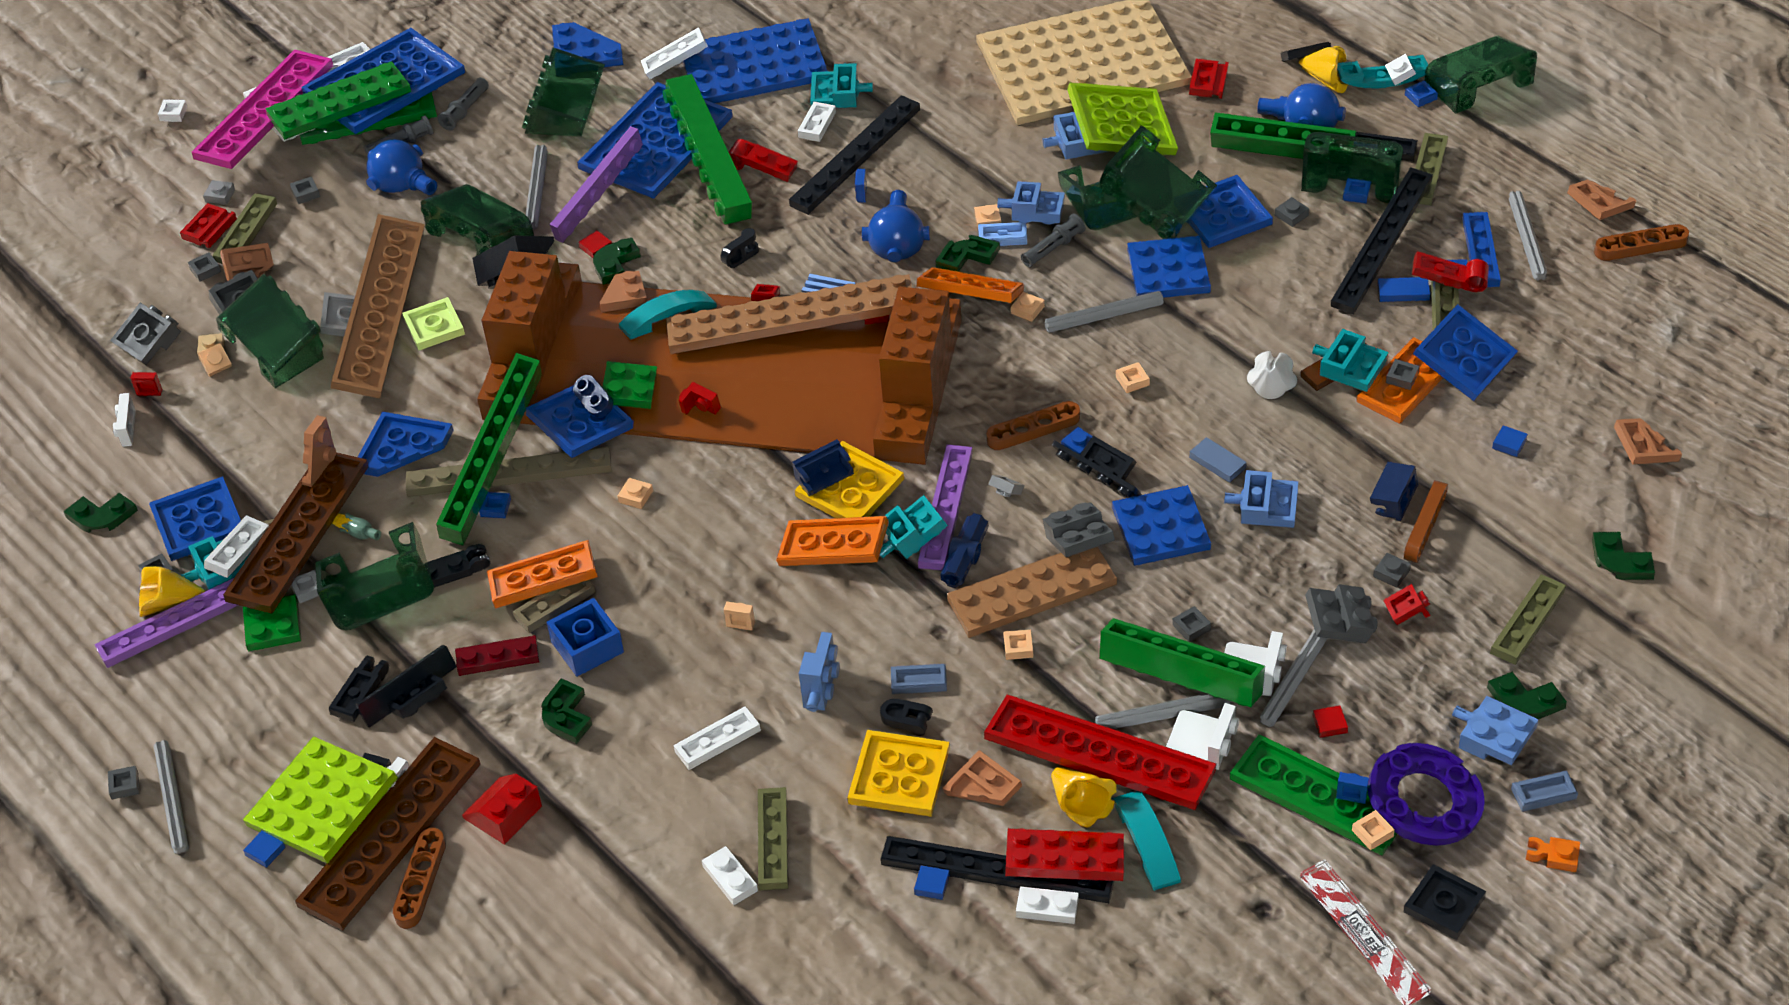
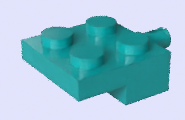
(838, 86)
(1351, 360)
(912, 527)
(199, 552)

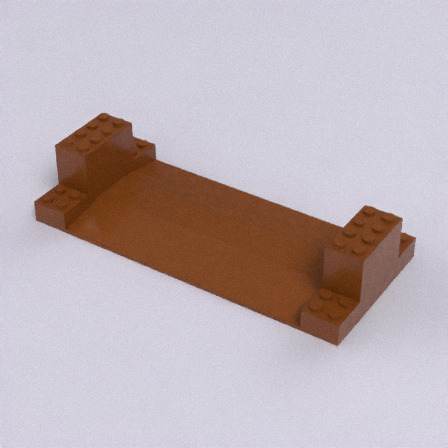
(778, 392)

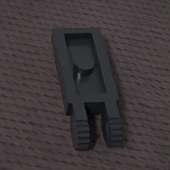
(459, 565)
(357, 687)

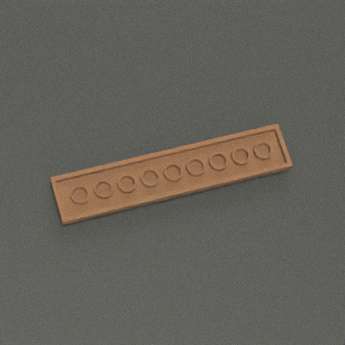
(378, 307)
(784, 314)

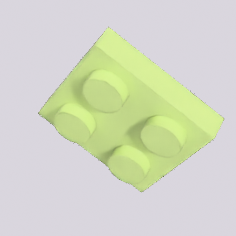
(433, 323)

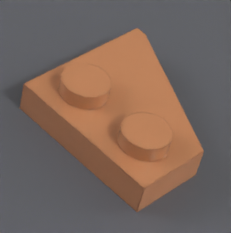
(1599, 200)
(247, 258)
(624, 292)
(1643, 443)
(318, 449)
(983, 781)

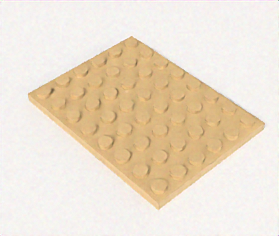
(1091, 46)

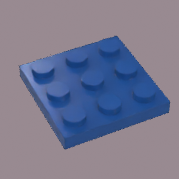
(1229, 213)
(1169, 266)
(1465, 352)
(573, 426)
(195, 516)
(1161, 525)

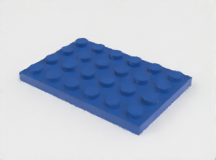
(417, 59)
(756, 61)
(662, 149)

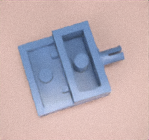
(1068, 137)
(1034, 205)
(1266, 500)
(818, 674)
(1495, 730)

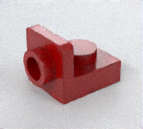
(700, 397)
(1407, 604)

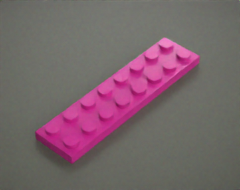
(249, 120)

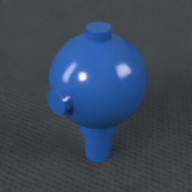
(1305, 105)
(398, 167)
(896, 230)

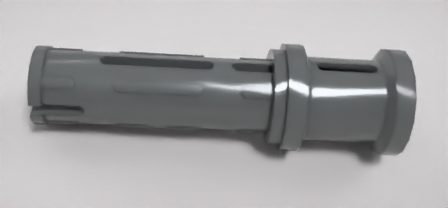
(458, 108)
(408, 133)
(1061, 236)

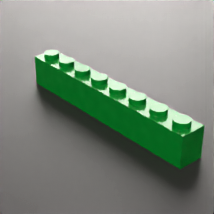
(707, 149)
(489, 449)

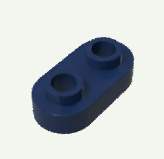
(589, 392)

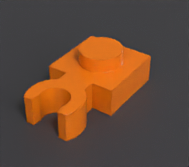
(1559, 853)

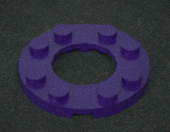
(1439, 763)

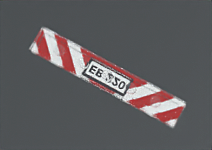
(1365, 933)

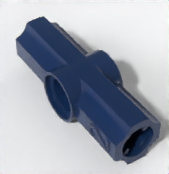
(964, 550)

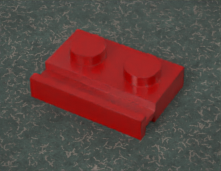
(1208, 78)
(208, 225)

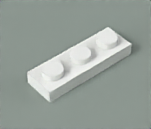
(674, 53)
(235, 546)
(717, 738)

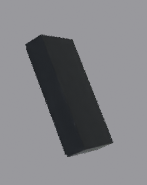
(1303, 51)

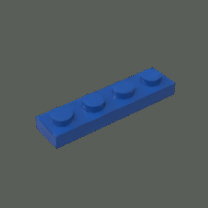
(1481, 244)

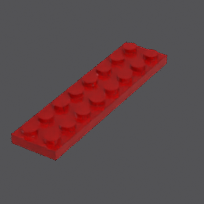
(1100, 751)

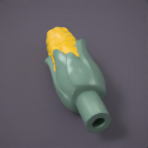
(356, 527)

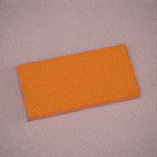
(970, 284)
(1395, 401)
(832, 541)
(541, 574)

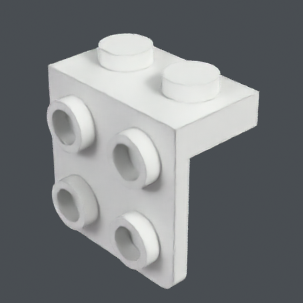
(1269, 657)
(1204, 735)

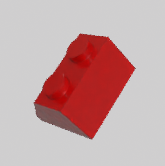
(504, 807)

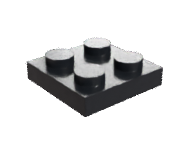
(1444, 901)

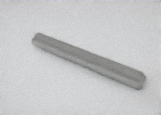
(536, 184)
(1527, 235)
(1103, 311)
(1292, 680)
(1159, 711)
(171, 797)

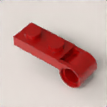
(762, 159)
(1470, 277)

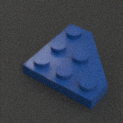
(587, 44)
(402, 440)

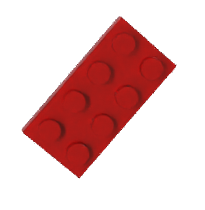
(1065, 854)

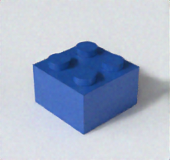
(585, 637)

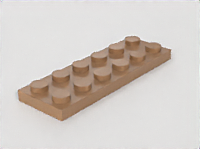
(1030, 590)

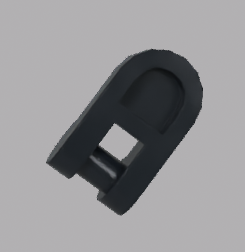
(740, 249)
(896, 715)

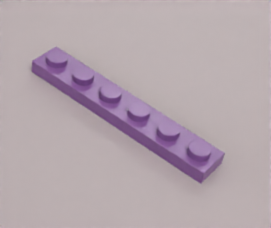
(596, 184)
(947, 503)
(164, 625)

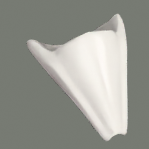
(1272, 375)

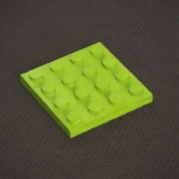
(1114, 113)
(320, 799)

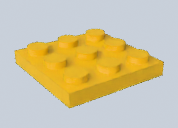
(859, 493)
(899, 773)

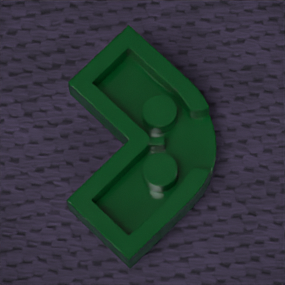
(976, 248)
(609, 258)
(111, 514)
(1626, 565)
(1536, 702)
(559, 713)

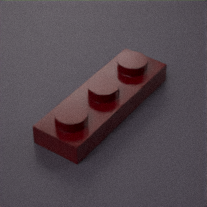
(497, 655)

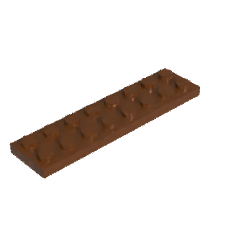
(294, 535)
(387, 833)

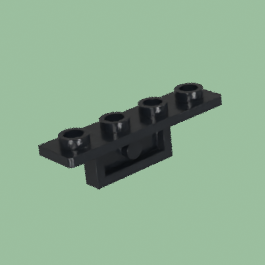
(1103, 460)
(409, 689)

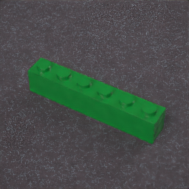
(1264, 135)
(1182, 662)

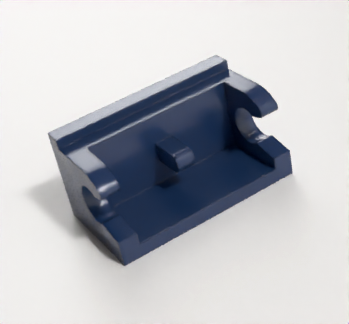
(822, 467)
(1395, 490)

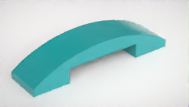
(1377, 76)
(640, 320)
(1149, 839)

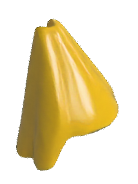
(1323, 67)
(163, 590)
(1083, 795)

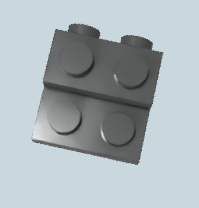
(225, 293)
(145, 333)
(1077, 529)
(1341, 613)

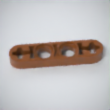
(1669, 238)
(1057, 414)
(1425, 521)
(419, 877)

